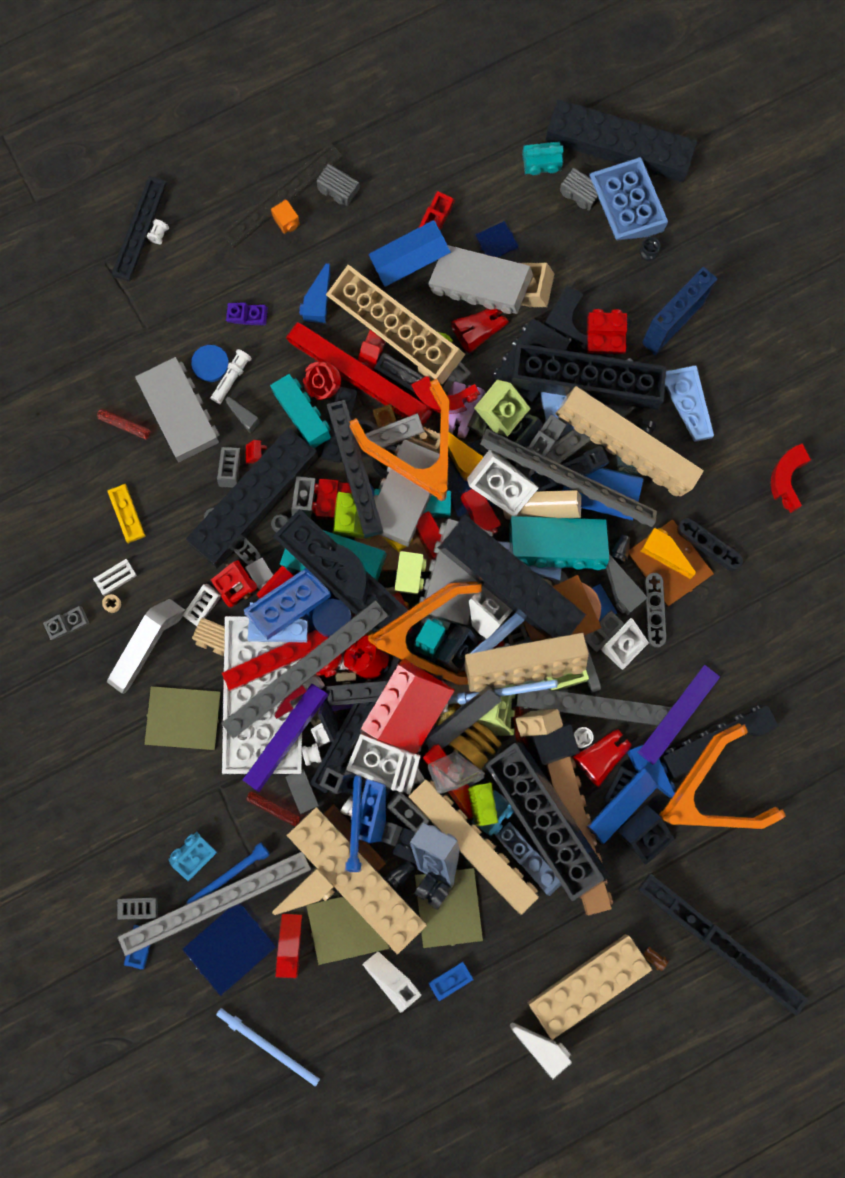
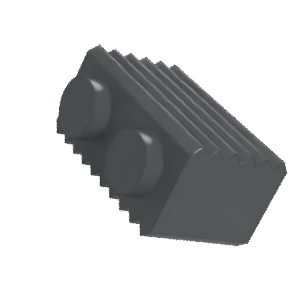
(338, 185)
(580, 189)
(407, 812)

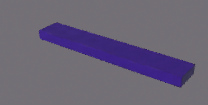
(678, 715)
(285, 737)

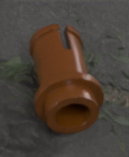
(655, 959)

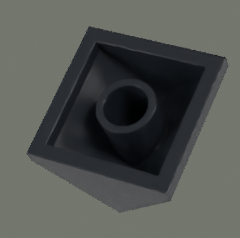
(555, 745)

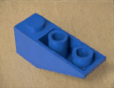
(657, 771)

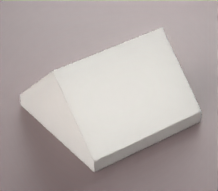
(625, 644)

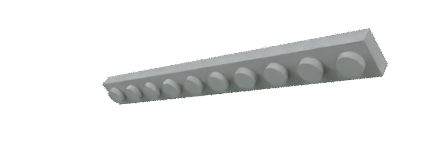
(213, 903)

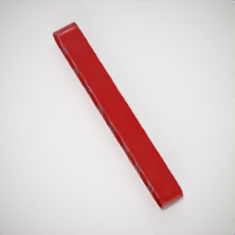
(357, 373)

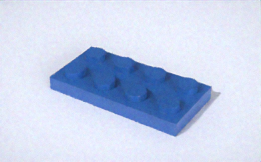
(287, 603)

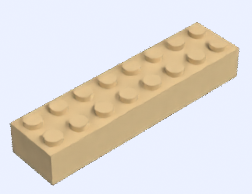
(395, 324)
(628, 442)
(474, 848)
(363, 890)

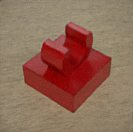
(253, 451)

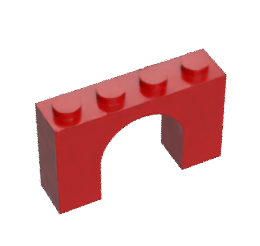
(478, 510)

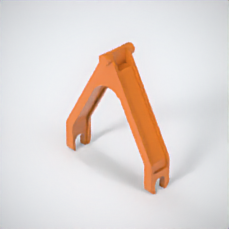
(430, 479)
(393, 636)
(682, 808)

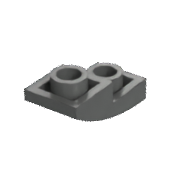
(66, 623)

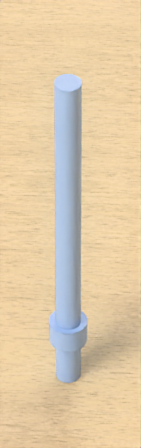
(464, 697)
(235, 1024)

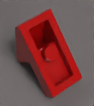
(371, 350)

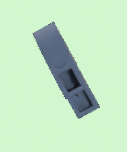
(529, 858)

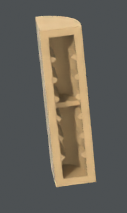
(551, 505)

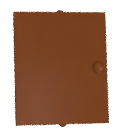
(674, 583)
(575, 593)

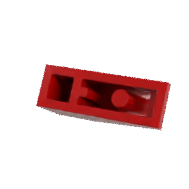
(289, 946)

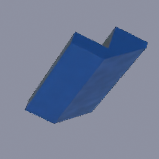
(409, 253)
(621, 482)
(622, 806)

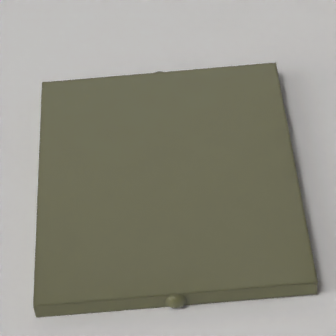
(182, 718)
(458, 915)
(341, 931)

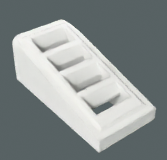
(196, 601)

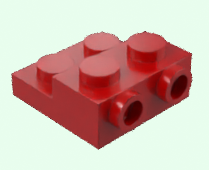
(606, 332)
(326, 498)

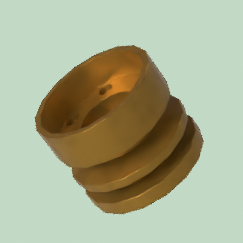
(476, 743)

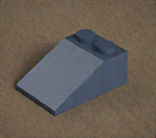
(436, 853)

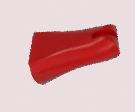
(478, 327)
(602, 757)

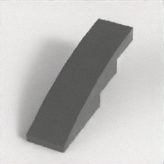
(544, 441)

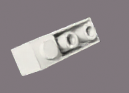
(392, 981)

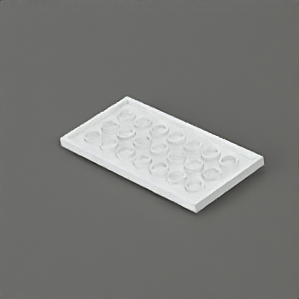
(244, 750)

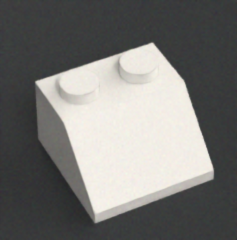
(487, 612)

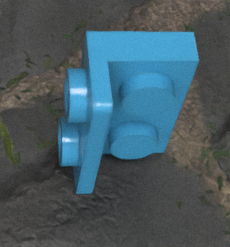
(503, 811)
(191, 856)

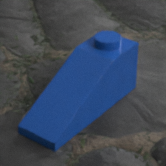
(316, 300)
(372, 812)

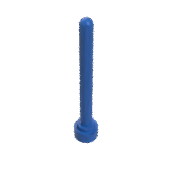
(260, 852)
(353, 863)

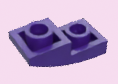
(246, 314)

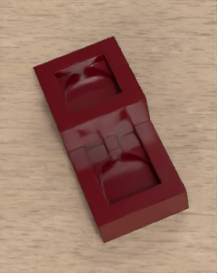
(285, 706)

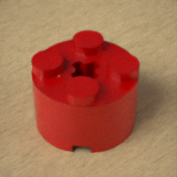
(365, 658)

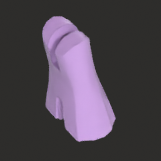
(464, 417)

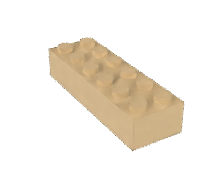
(526, 662)
(589, 986)

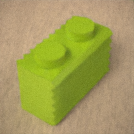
(483, 805)

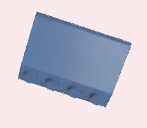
(629, 200)

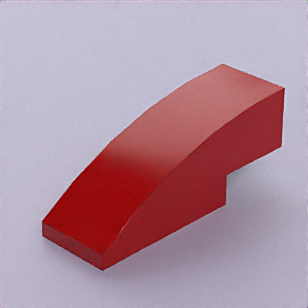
(438, 210)

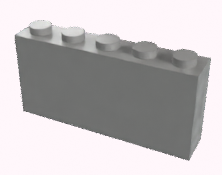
(481, 280)
(178, 409)
(400, 499)
(444, 572)

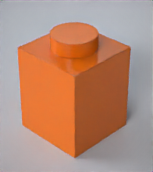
(285, 216)

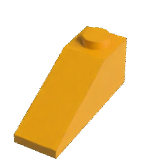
(463, 456)
(665, 550)

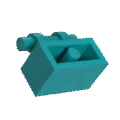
(542, 158)

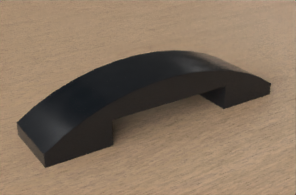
(584, 465)

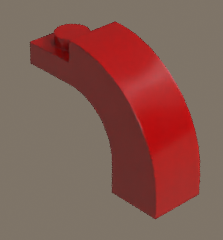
(456, 401)
(781, 476)

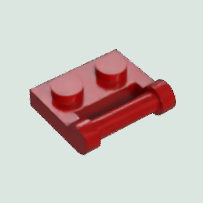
(229, 579)

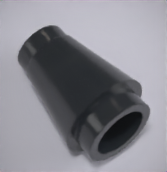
(621, 549)
(399, 874)

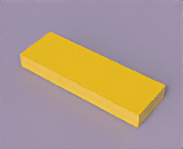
(126, 513)

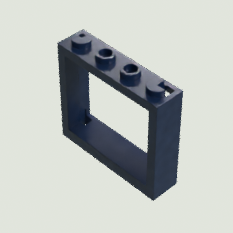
(679, 310)

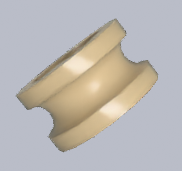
(113, 598)

